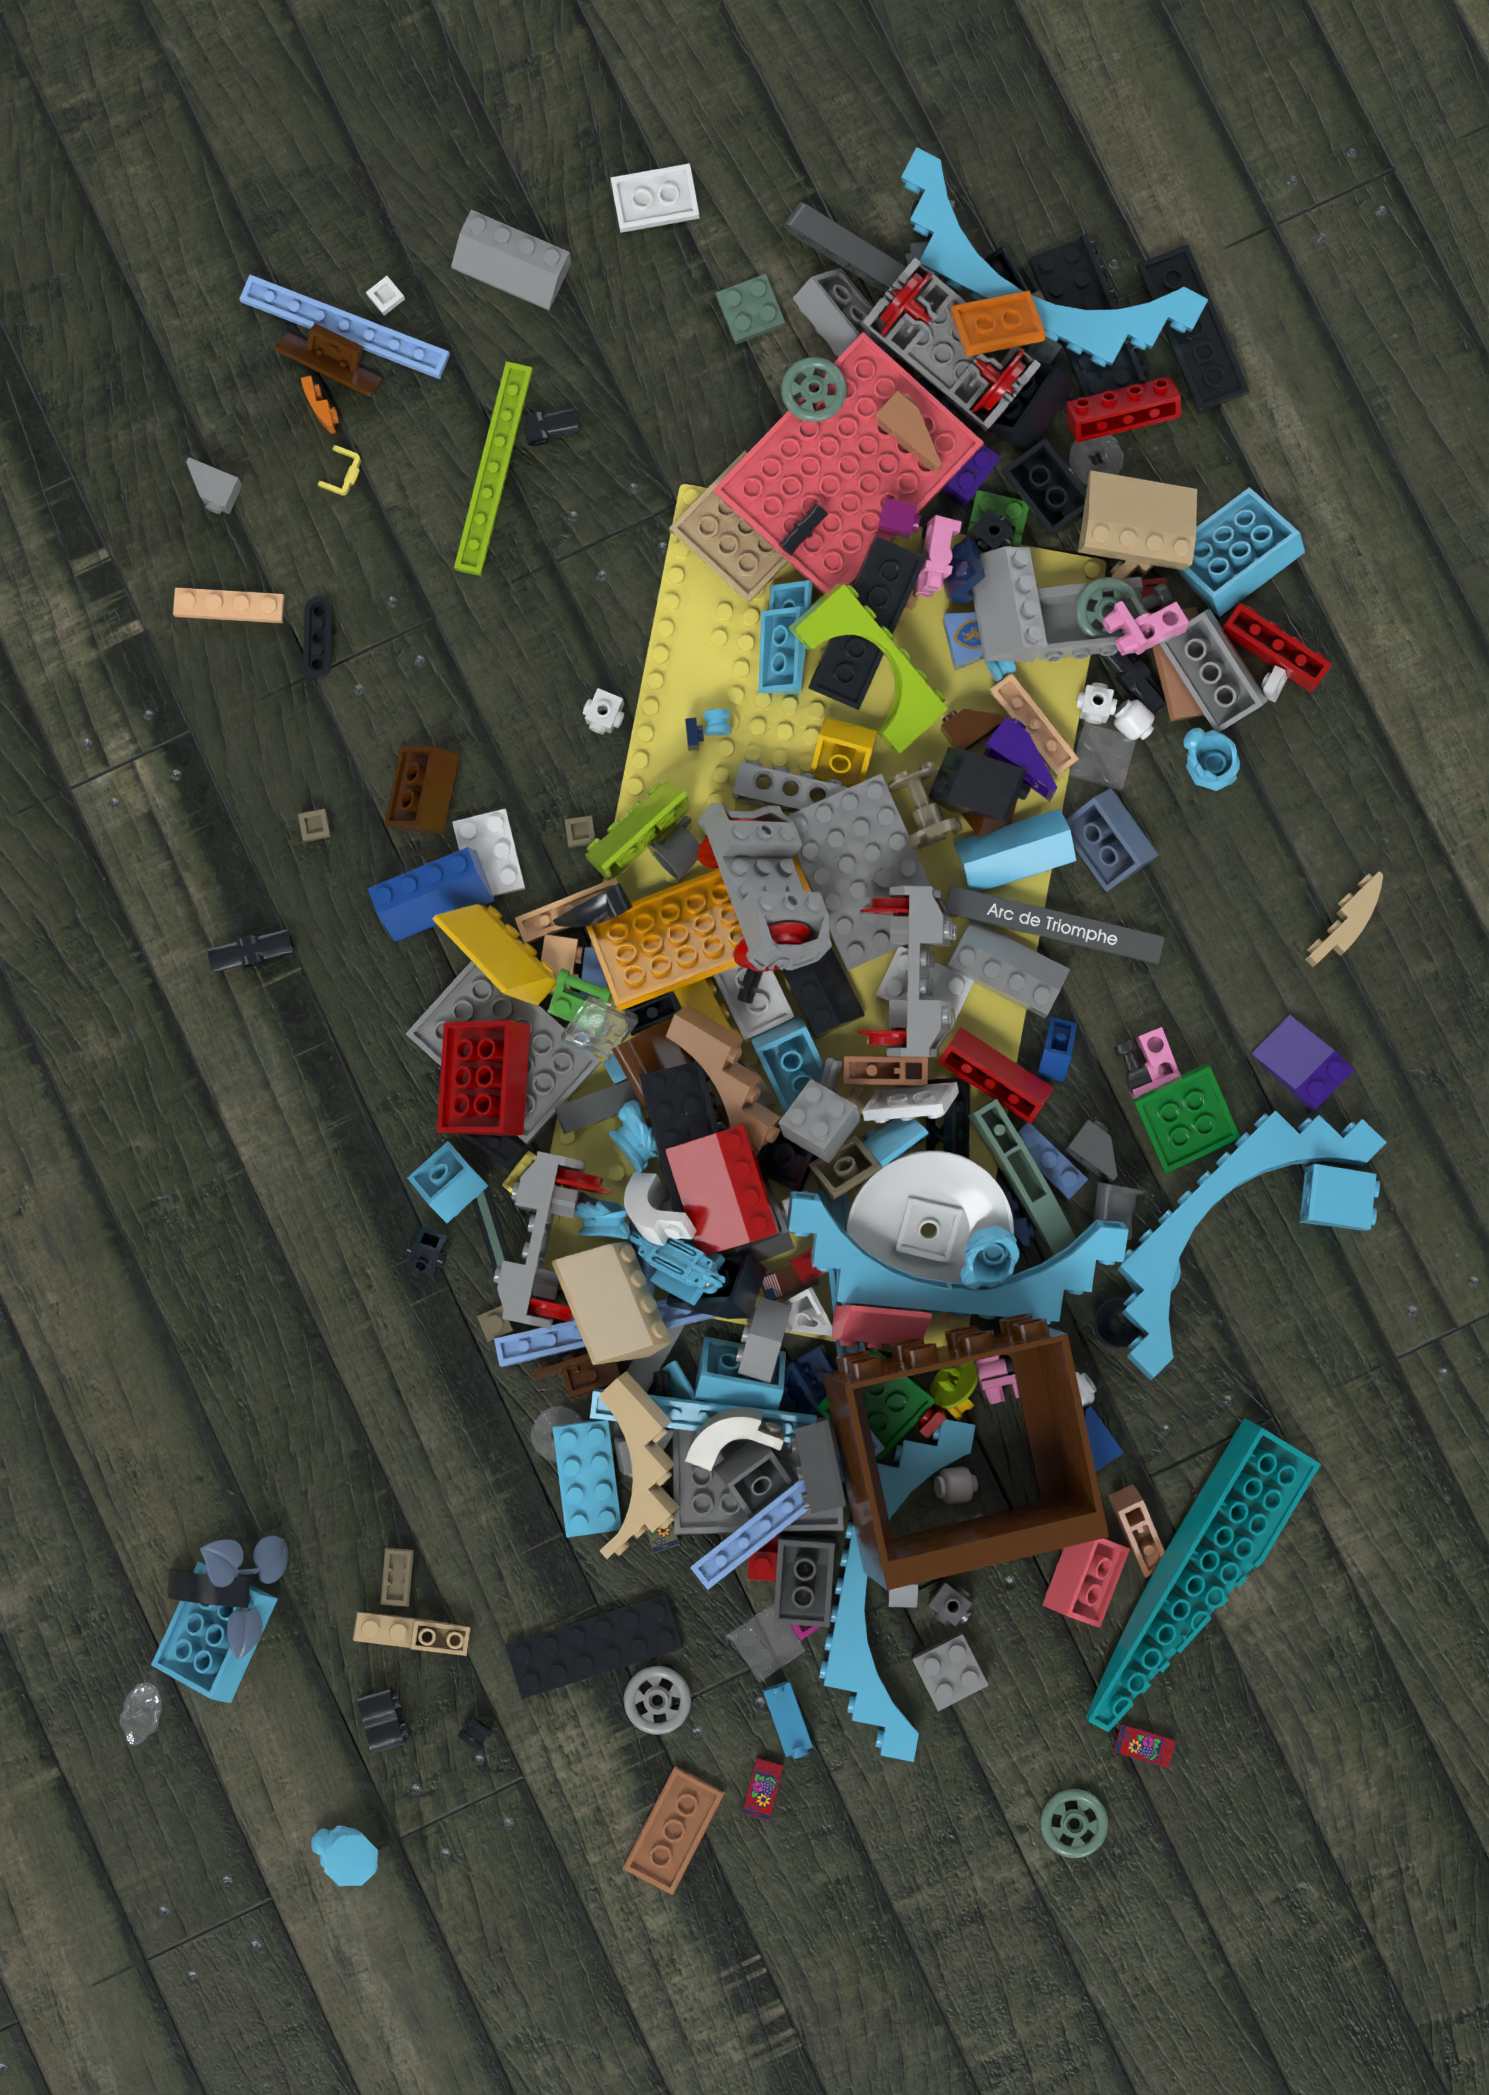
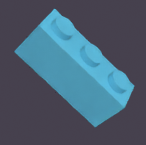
(720, 1382)

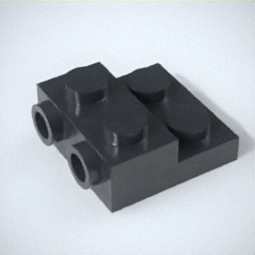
(785, 1162)

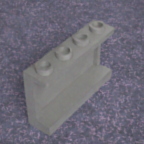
(1061, 626)

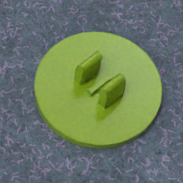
(954, 1384)

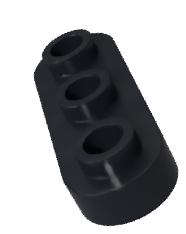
(314, 626)

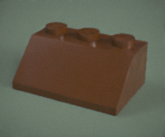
(422, 789)

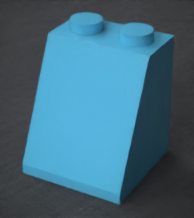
(1339, 1197)

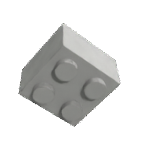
(819, 1121)
(763, 1339)
(949, 1671)

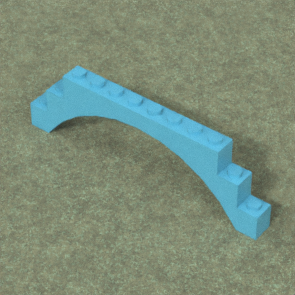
(1092, 331)
(1267, 1149)
(870, 1281)
(849, 1658)

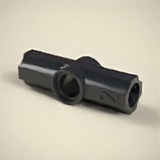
(1136, 680)
(251, 951)

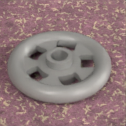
(634, 1695)

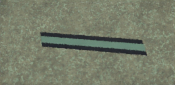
(490, 1229)

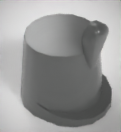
(677, 851)
(1116, 1204)

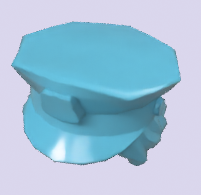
(1211, 758)
(634, 1136)
(601, 1218)
(989, 1257)
(345, 1855)

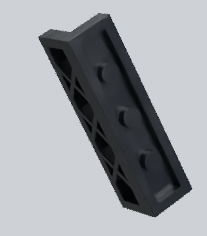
(956, 1126)

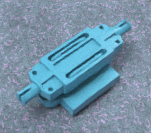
(681, 1267)

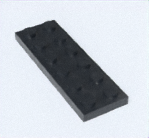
(1204, 353)
(885, 587)
(594, 1646)

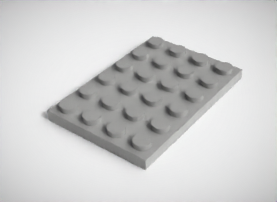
(854, 854)
(553, 1066)
(710, 1507)

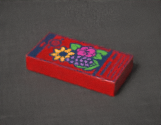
(1144, 1745)
(762, 1789)

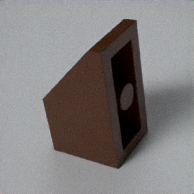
(969, 727)

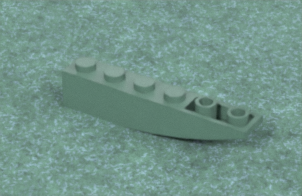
(1022, 1175)

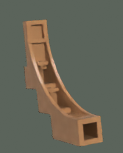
(718, 1052)

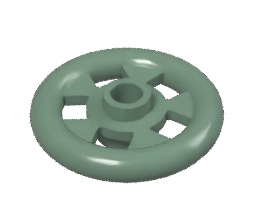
(832, 402)
(1094, 591)
(1052, 1834)

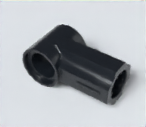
(543, 427)

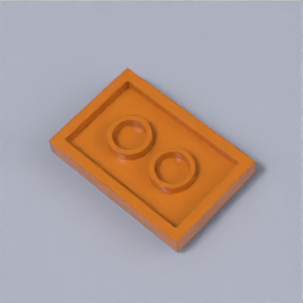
(997, 323)

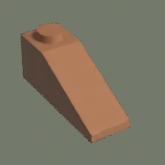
(905, 424)
(885, 1070)
(1138, 1528)

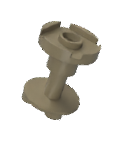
(927, 815)

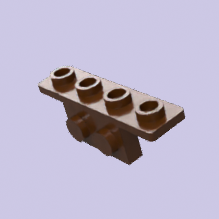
(331, 356)
(579, 1374)

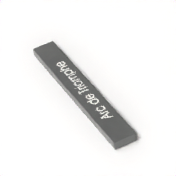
(1054, 925)

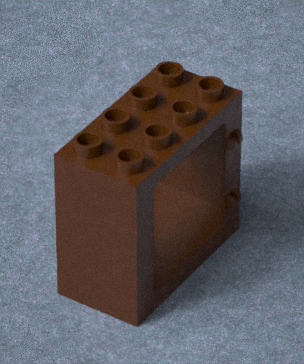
(1057, 1437)

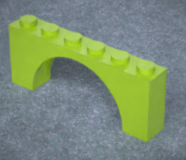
(914, 702)

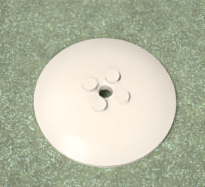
(923, 1190)

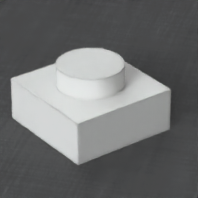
(385, 295)
(1274, 683)

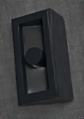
(1007, 266)

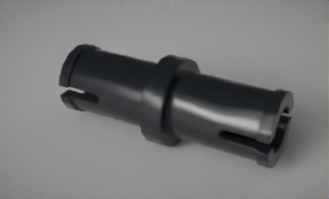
(803, 529)

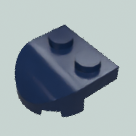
(966, 571)
(805, 1381)

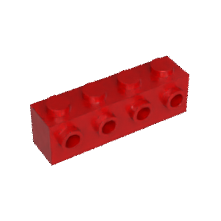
(1123, 409)
(1276, 647)
(995, 1075)

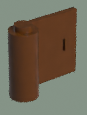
(649, 1053)

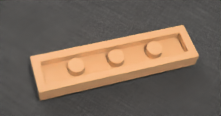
(229, 605)
(1046, 738)
(540, 922)

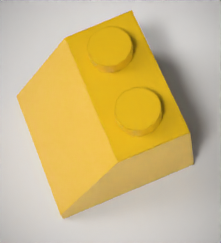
(843, 752)

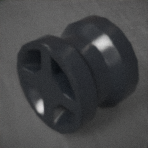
(475, 1733)

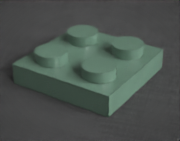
(750, 309)

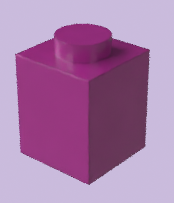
(898, 519)

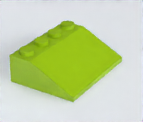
(642, 825)

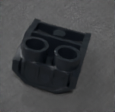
(654, 1011)

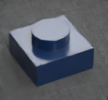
(694, 734)

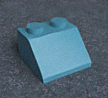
(447, 1182)

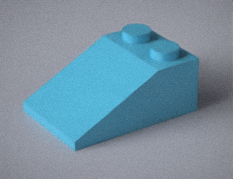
(789, 1059)
(894, 1139)

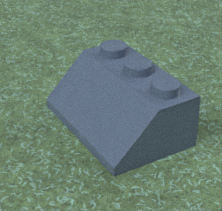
(1109, 840)

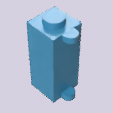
(788, 1719)

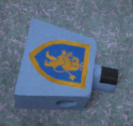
(963, 638)

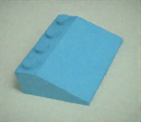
(1240, 551)
(199, 1648)

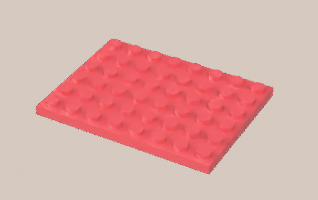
(844, 468)

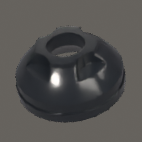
(1107, 1310)

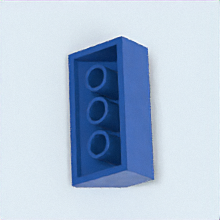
(413, 898)

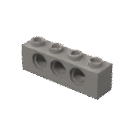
(750, 772)

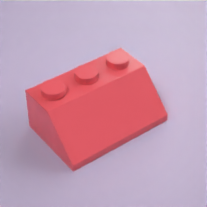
(877, 1325)
(1086, 1580)

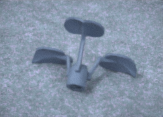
(222, 1561)

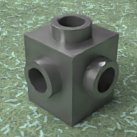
(945, 1595)

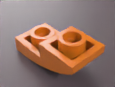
(322, 409)

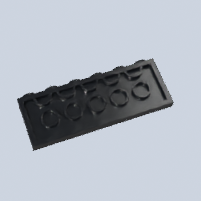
(1076, 280)
(678, 1113)

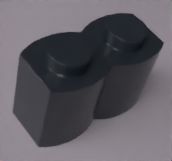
(382, 1720)

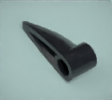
(597, 909)

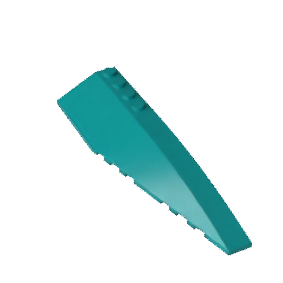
(1210, 1555)

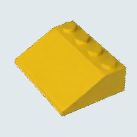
(498, 952)

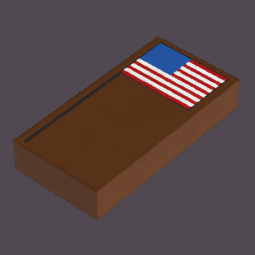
(784, 1283)

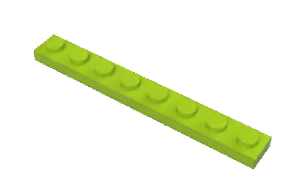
(493, 468)

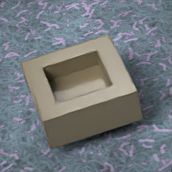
(314, 825)
(580, 831)
(493, 1324)

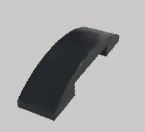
(198, 1588)

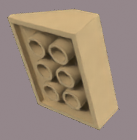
(1139, 521)
(612, 1303)

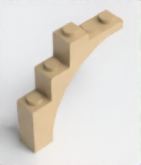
(643, 1427)

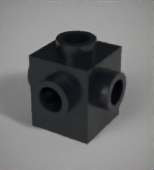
(989, 525)
(427, 1252)

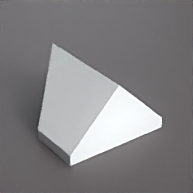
(807, 1315)

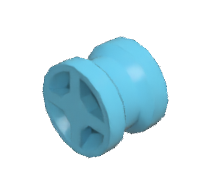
(1000, 668)
(717, 722)

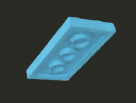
(587, 1477)

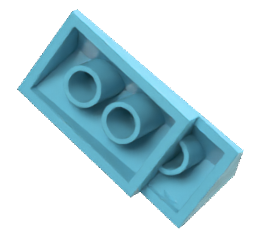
(780, 651)
(1016, 851)

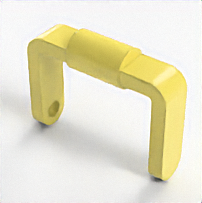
(351, 475)
(518, 1170)

